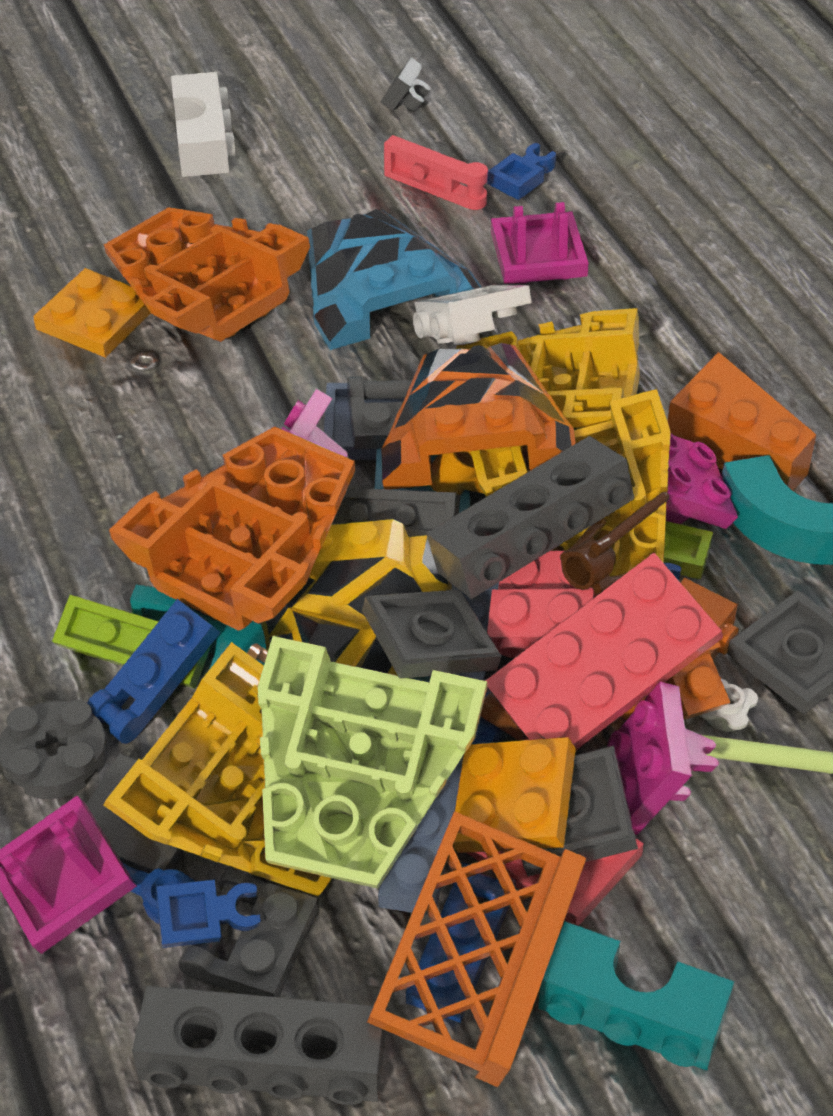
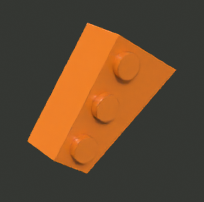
(741, 421)

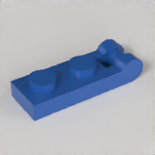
(153, 671)
(465, 937)

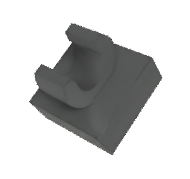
(407, 88)

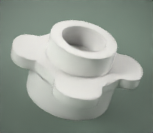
(733, 715)

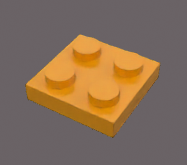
(92, 313)
(517, 790)

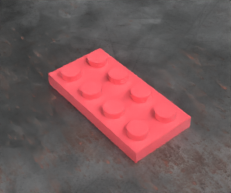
(605, 656)

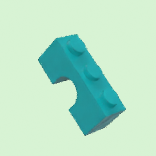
(676, 1021)

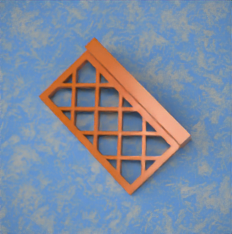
(519, 975)

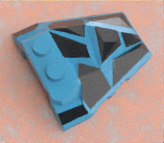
(371, 266)

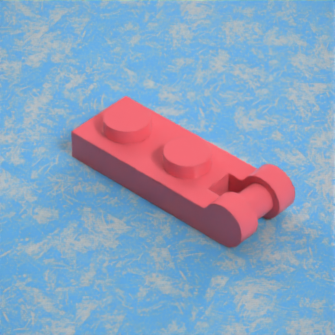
(436, 173)

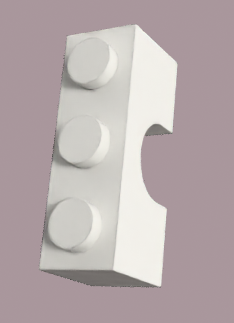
(202, 124)

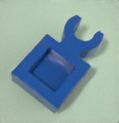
(519, 174)
(193, 912)

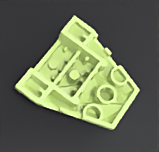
(354, 758)

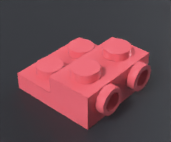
(532, 604)

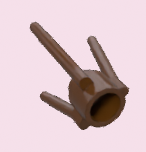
(591, 560)

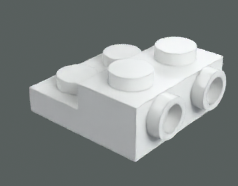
(467, 313)

